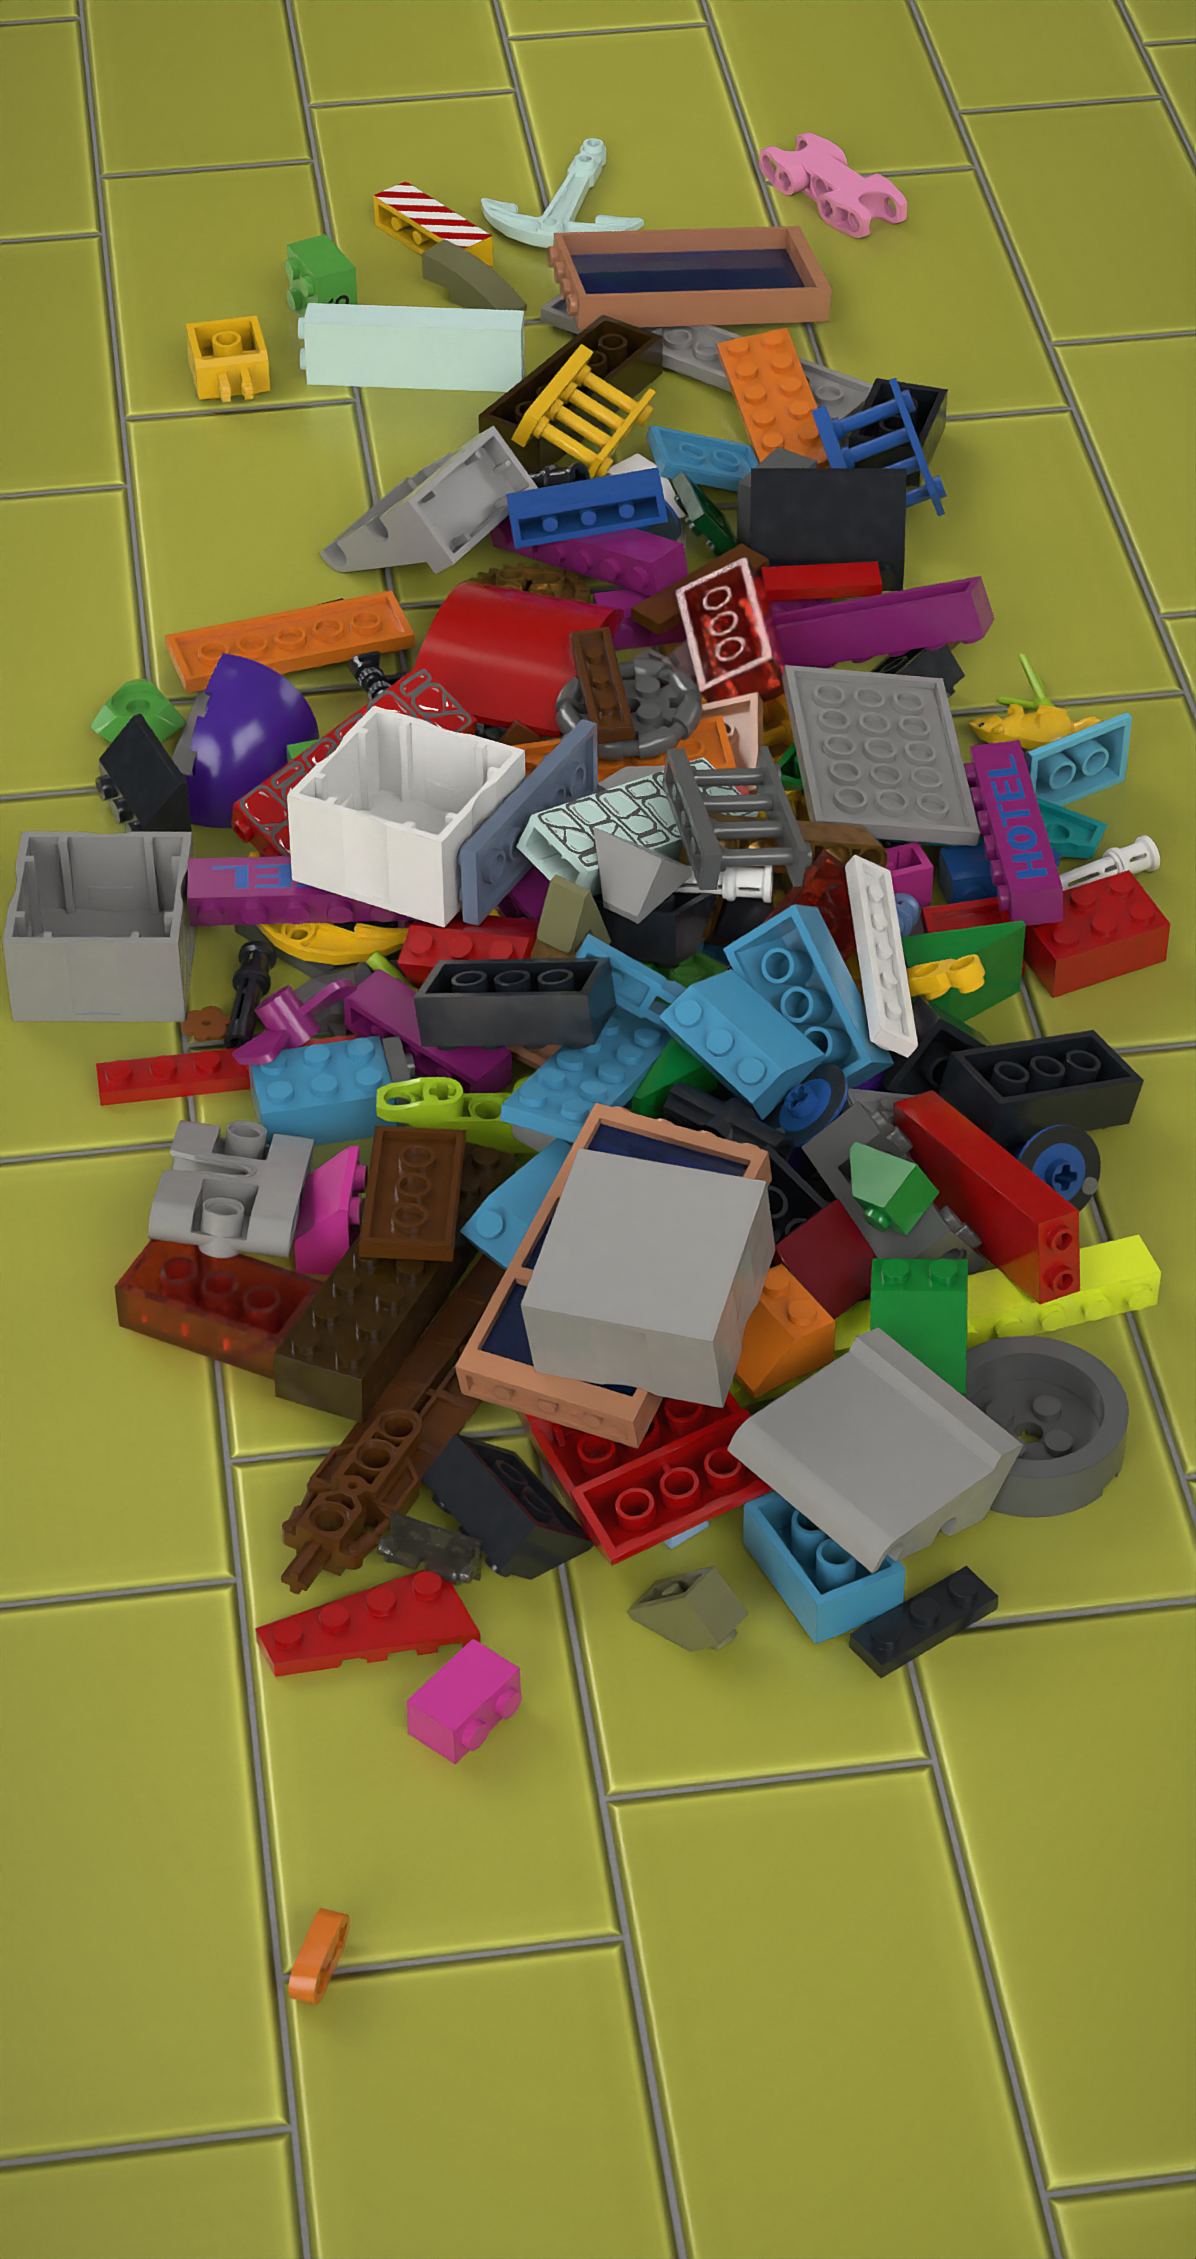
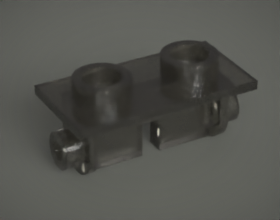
(445, 1552)

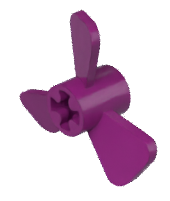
(289, 1021)

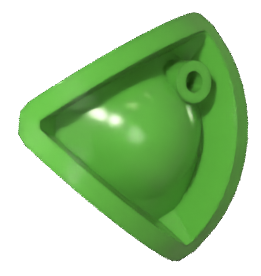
(135, 698)

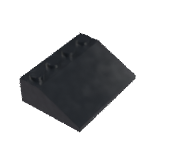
(830, 518)

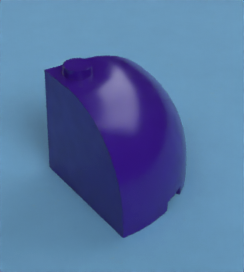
(243, 736)

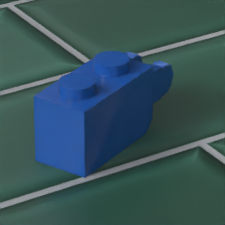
(967, 875)

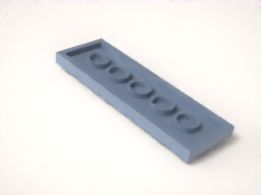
(490, 857)

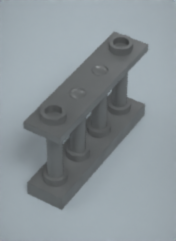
(701, 833)

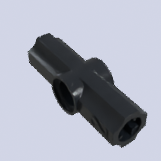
(727, 1120)

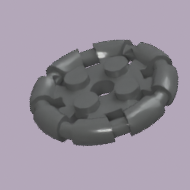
(659, 713)

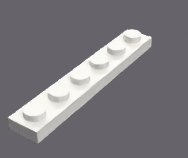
(881, 957)

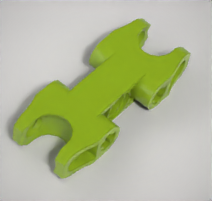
(443, 1105)

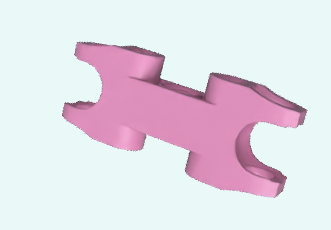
(840, 193)

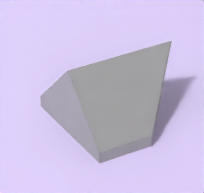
(634, 876)

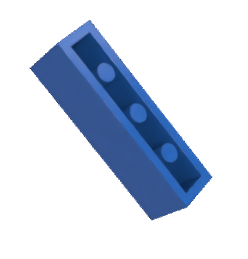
(586, 508)

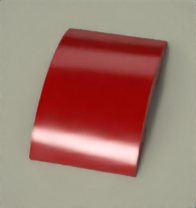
(509, 651)
(651, 1492)

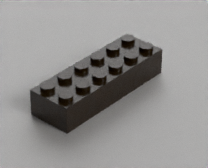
(621, 356)

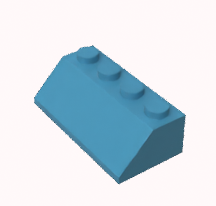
(807, 982)

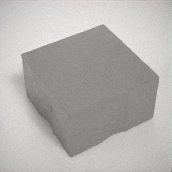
(100, 927)
(649, 1276)

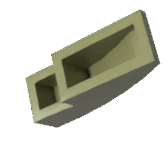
(468, 279)

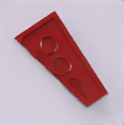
(385, 1619)

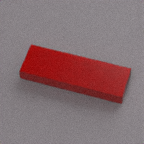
(822, 581)

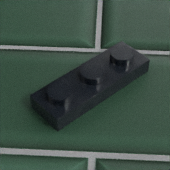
(923, 1621)

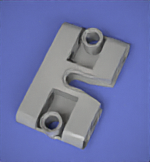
(232, 1190)

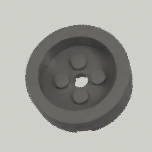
(1063, 1401)

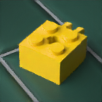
(228, 358)

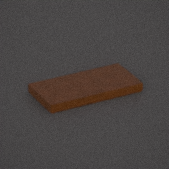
(413, 1194)

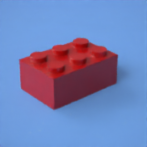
(1104, 933)

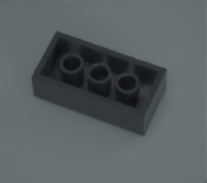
(515, 1003)
(1041, 1083)

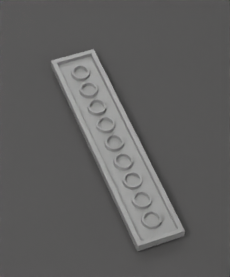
(695, 354)

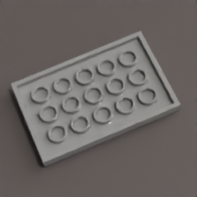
(880, 754)

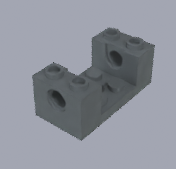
(935, 1234)

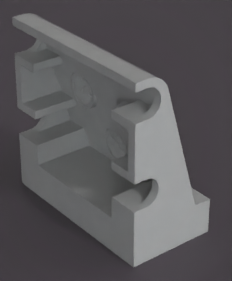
(436, 511)
(879, 1452)

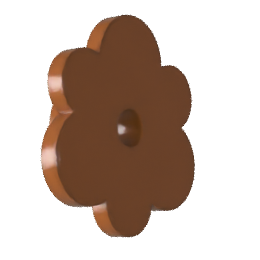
(206, 1024)

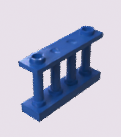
(844, 457)

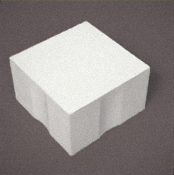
(394, 809)

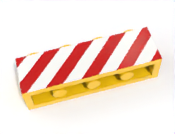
(424, 222)

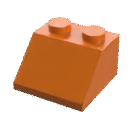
(784, 1335)

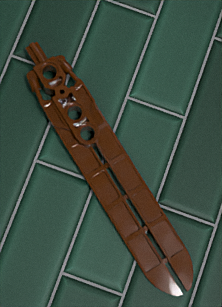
(390, 1452)

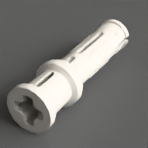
(1115, 862)
(738, 882)

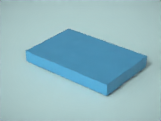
(701, 457)

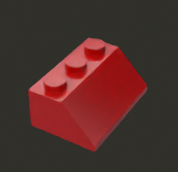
(493, 939)

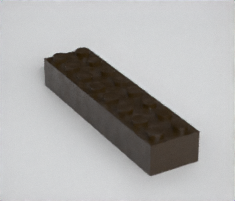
(377, 1310)

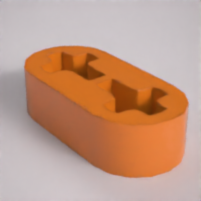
(318, 1956)

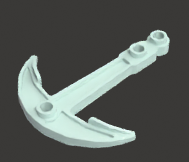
(564, 206)

